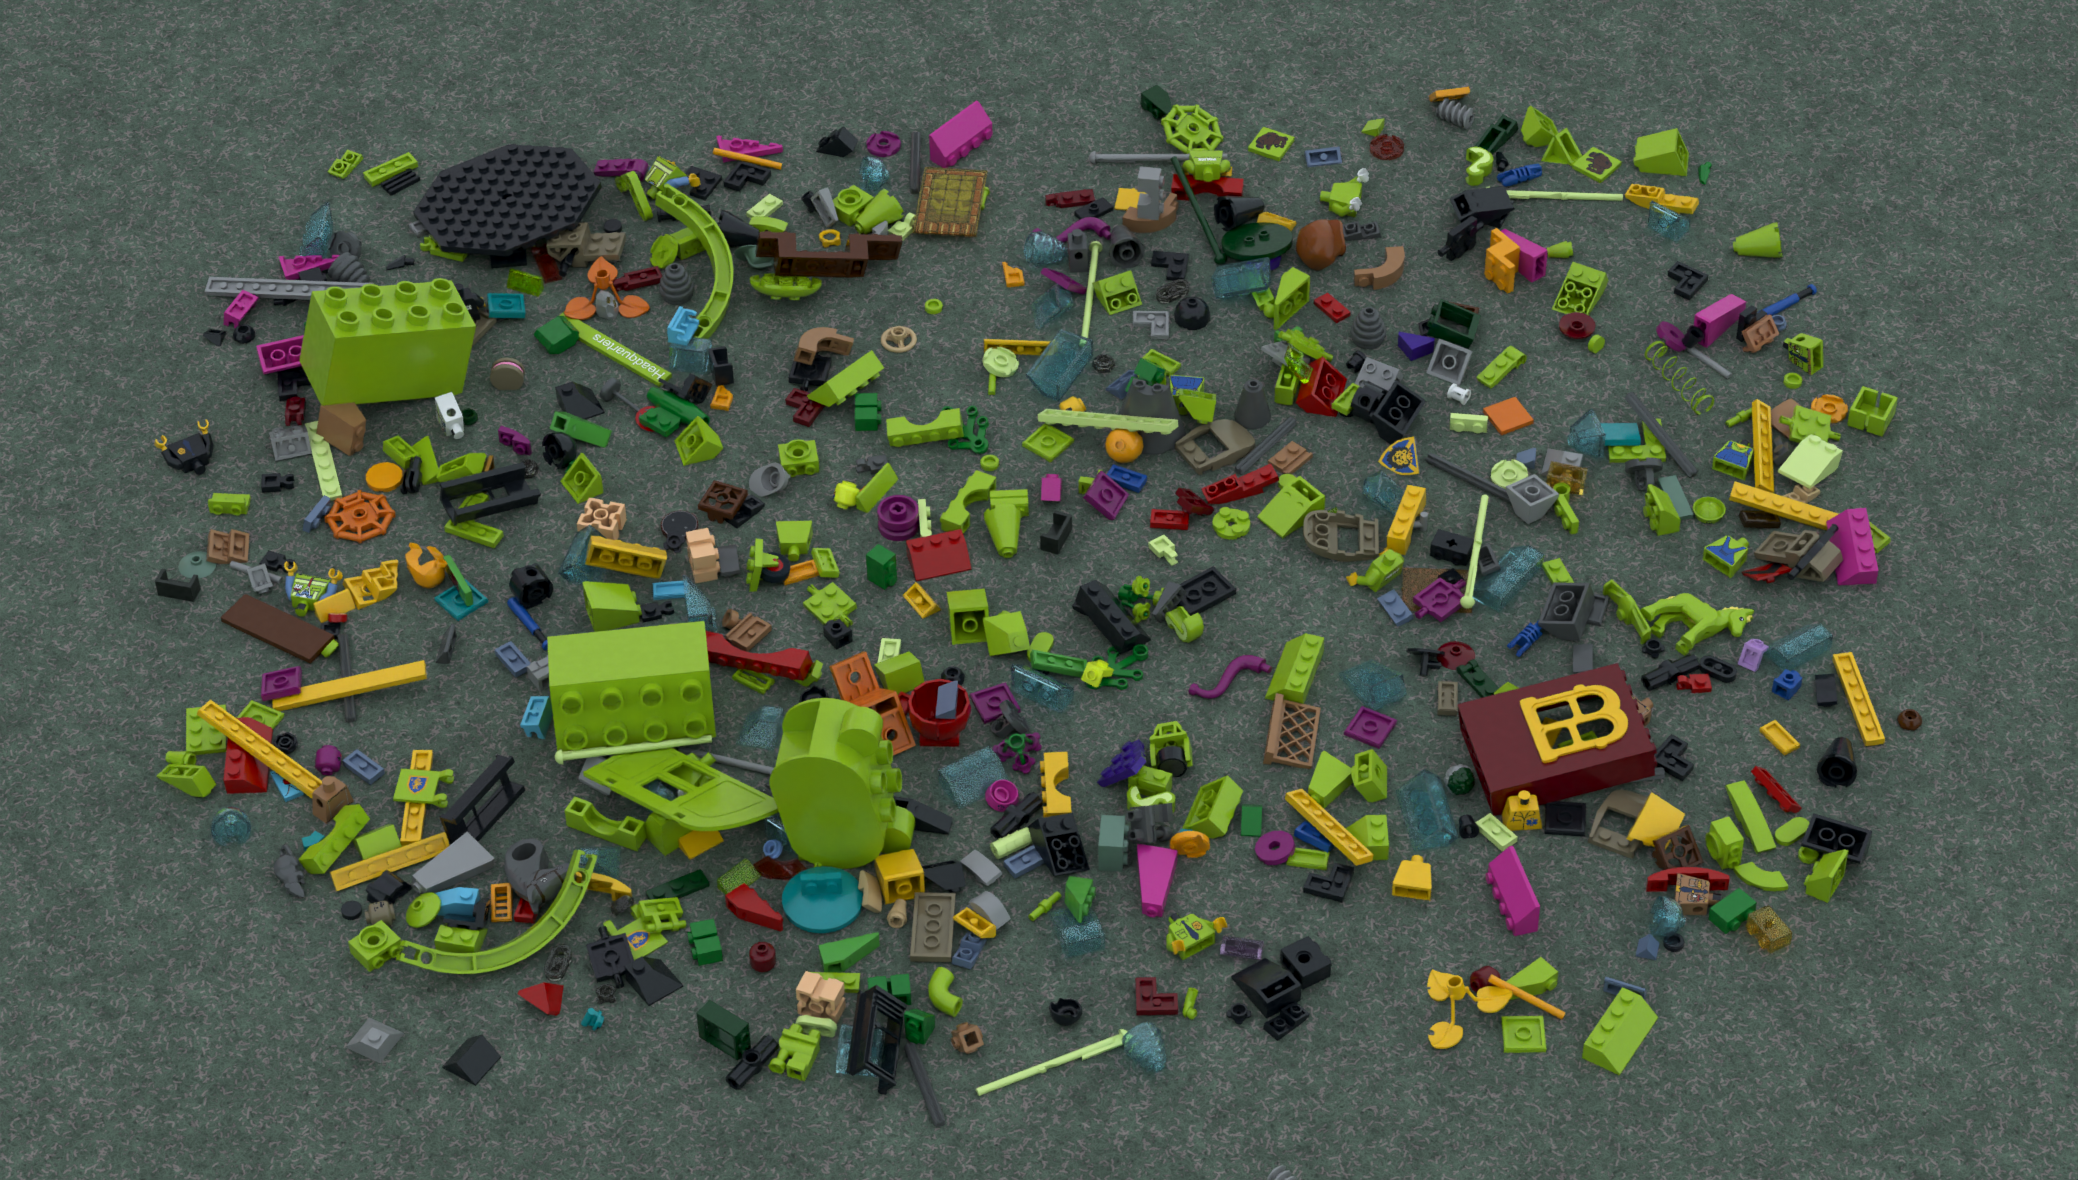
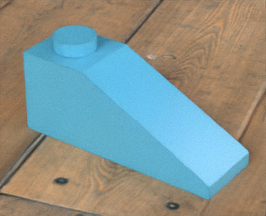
(458, 901)

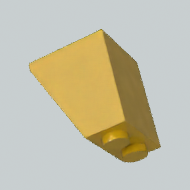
(899, 875)

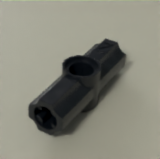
(1668, 671)
(1016, 815)
(752, 1062)

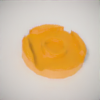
(1837, 414)
(384, 477)
(1190, 843)

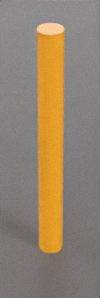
(746, 158)
(1527, 997)

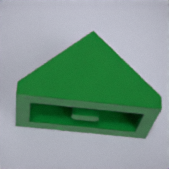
(1251, 820)

